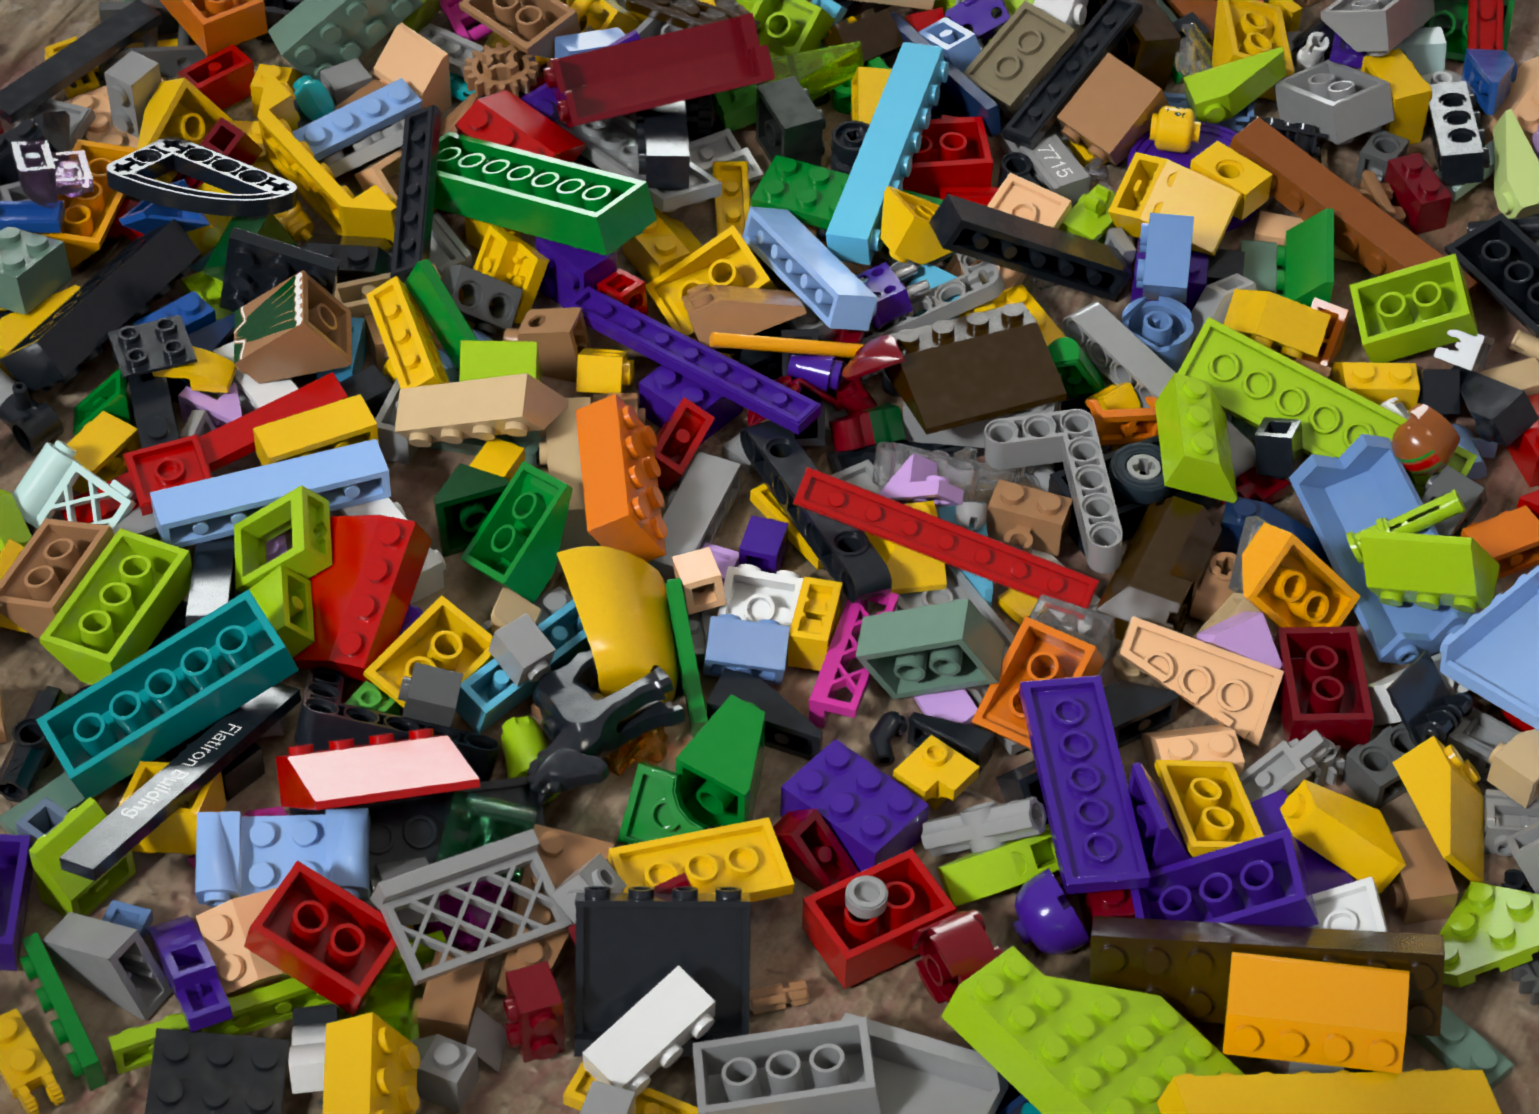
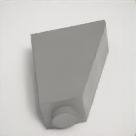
(109, 962)

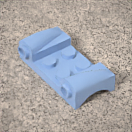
(257, 852)

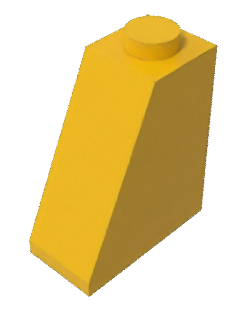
(1344, 832)

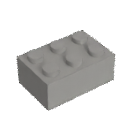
(1335, 101)

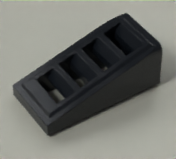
(965, 739)

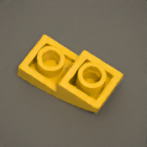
(208, 374)

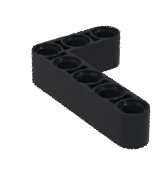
(327, 719)

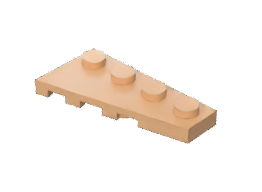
(1214, 680)

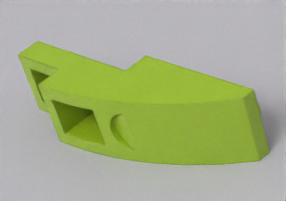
(998, 868)

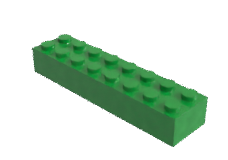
(540, 194)

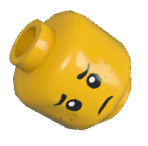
(1174, 129)

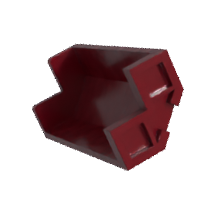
(658, 70)

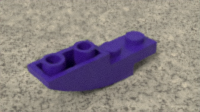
(190, 972)

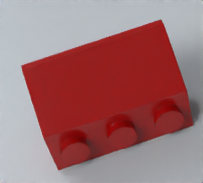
(515, 124)

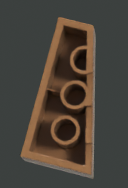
(561, 855)

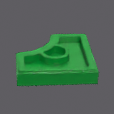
(656, 807)

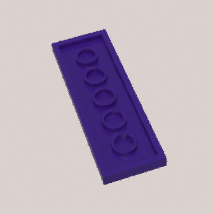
(1083, 785)

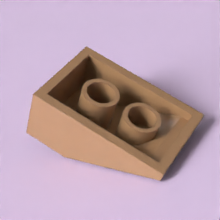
(738, 309)

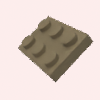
(1020, 55)

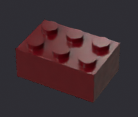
(1323, 685)

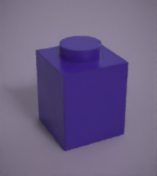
(764, 544)

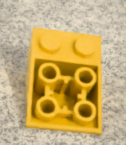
(1168, 188)

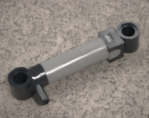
(30, 422)

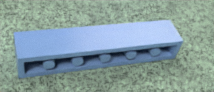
(809, 269)
(214, 505)

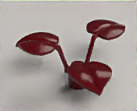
(851, 392)

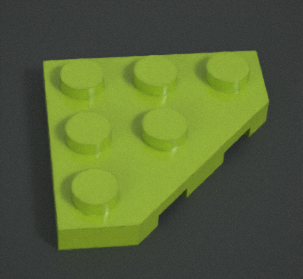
(1488, 931)

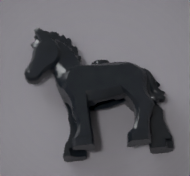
(591, 725)

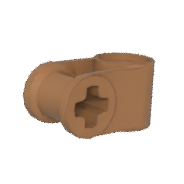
(1214, 587)

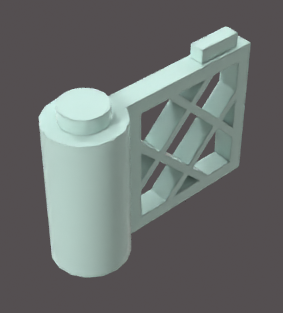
(51, 481)

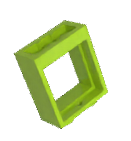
(306, 515)

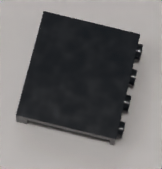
(641, 936)

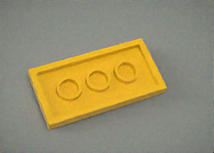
(722, 856)

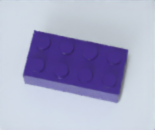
(1239, 884)

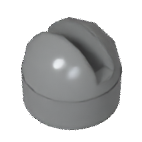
(971, 513)

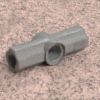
(984, 826)

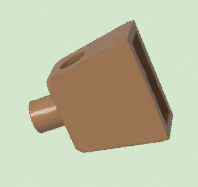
(559, 337)

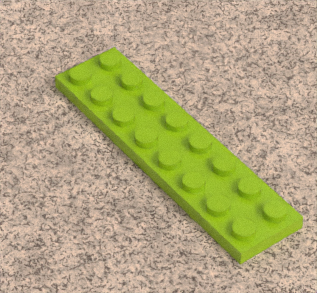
(1263, 383)

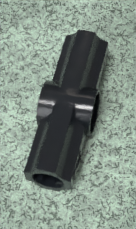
(30, 748)

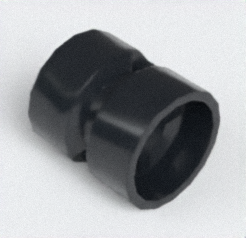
(846, 144)

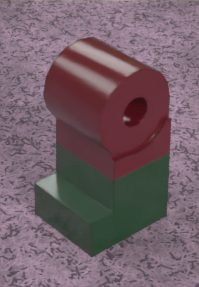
(867, 427)

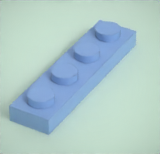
(359, 119)

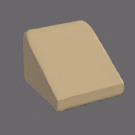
(510, 607)

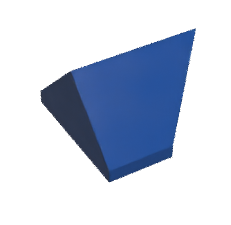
(149, 216)

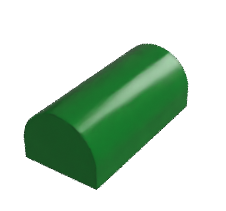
(1076, 369)

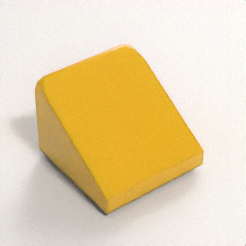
(1117, 397)

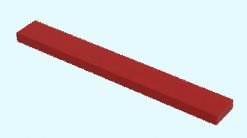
(234, 438)
(941, 540)

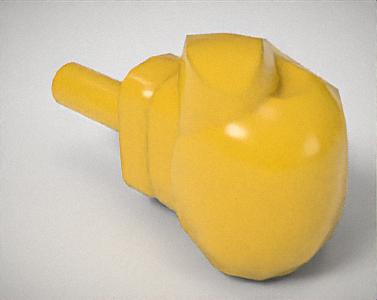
(296, 223)

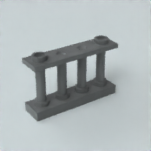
(170, 58)

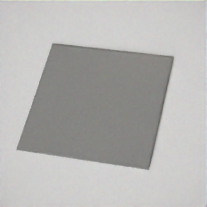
(488, 1038)

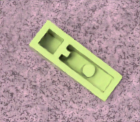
(1514, 169)

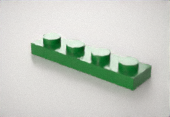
(67, 1025)

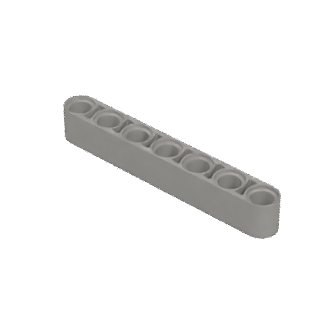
(1129, 360)

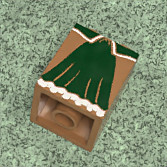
(292, 332)

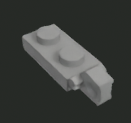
(1284, 766)

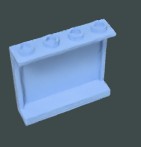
(1500, 651)

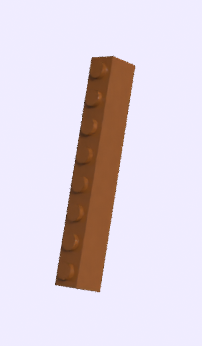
(1310, 187)

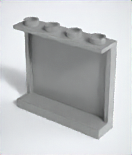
(931, 1075)

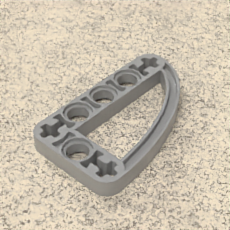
(982, 280)

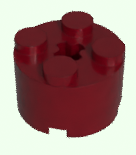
(952, 952)

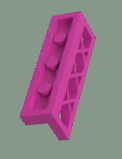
(833, 671)

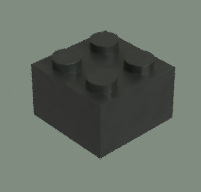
(789, 122)

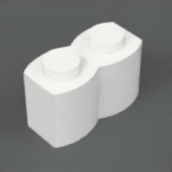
(307, 1058)

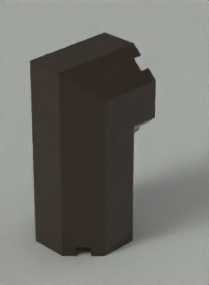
(1162, 566)

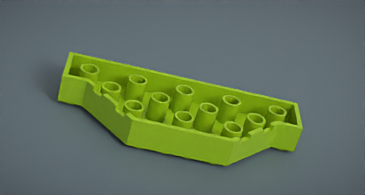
(1077, 1041)

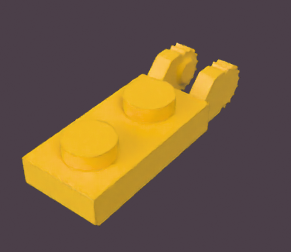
(24, 1064)

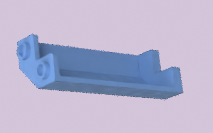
(1348, 497)

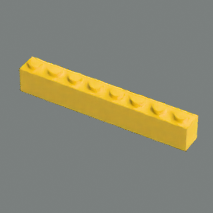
(1332, 1093)

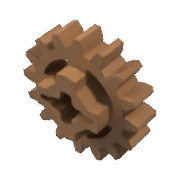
(500, 71)

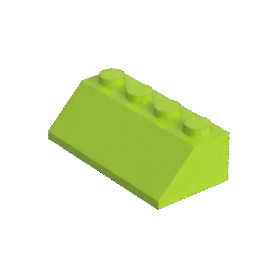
(119, 606)

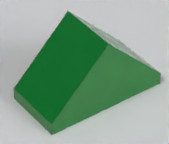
(111, 396)

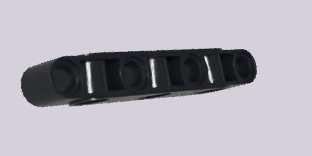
(840, 548)

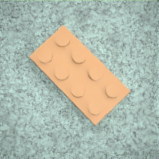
(1027, 201)

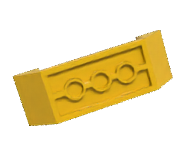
(363, 216)

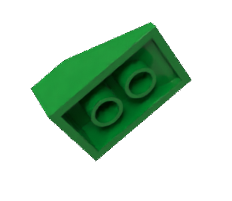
(522, 533)

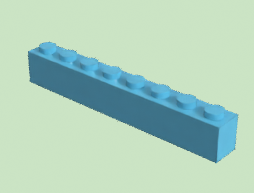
(887, 151)

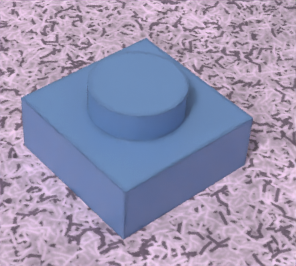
(129, 916)

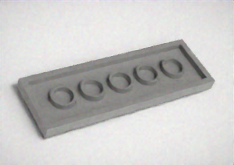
(614, 149)

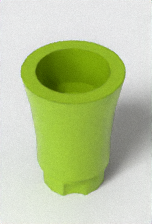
(520, 745)

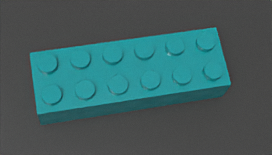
(167, 695)

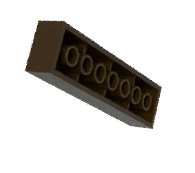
(1192, 961)

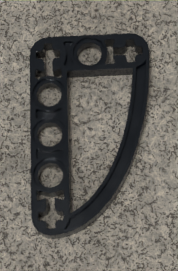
(252, 189)

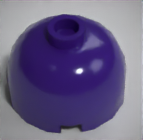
(1047, 916)

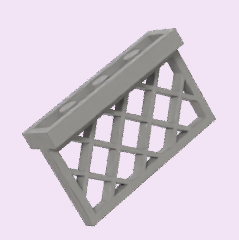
(449, 878)

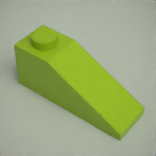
(1229, 88)

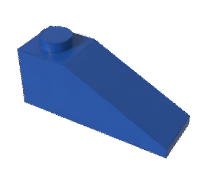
(1489, 76)

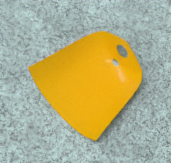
(622, 615)

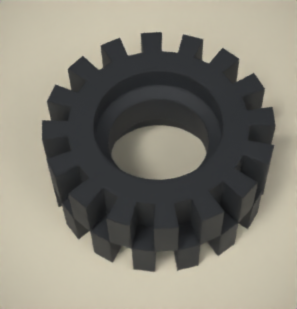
(699, 116)

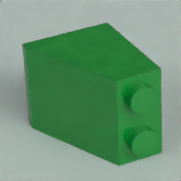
(724, 765)

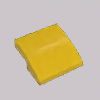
(514, 263)

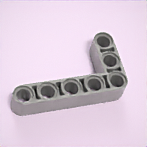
(1074, 440)

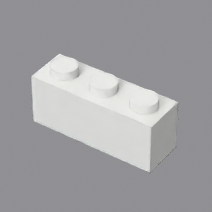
(651, 1033)

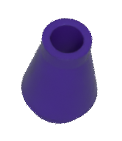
(820, 371)

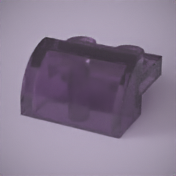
(50, 174)

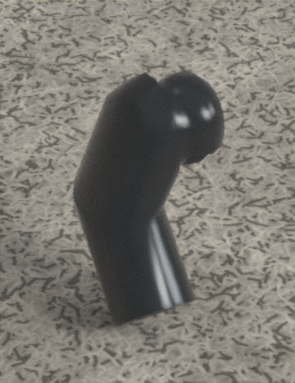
(880, 737)

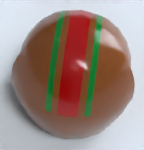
(1425, 441)

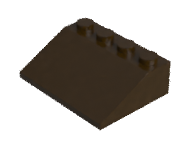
(975, 368)

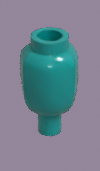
(313, 98)

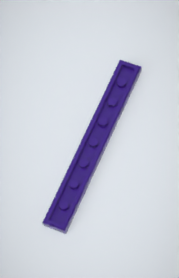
(696, 361)

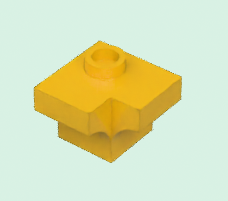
(936, 772)

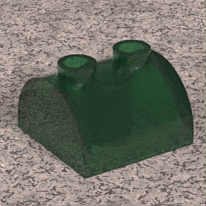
(481, 820)

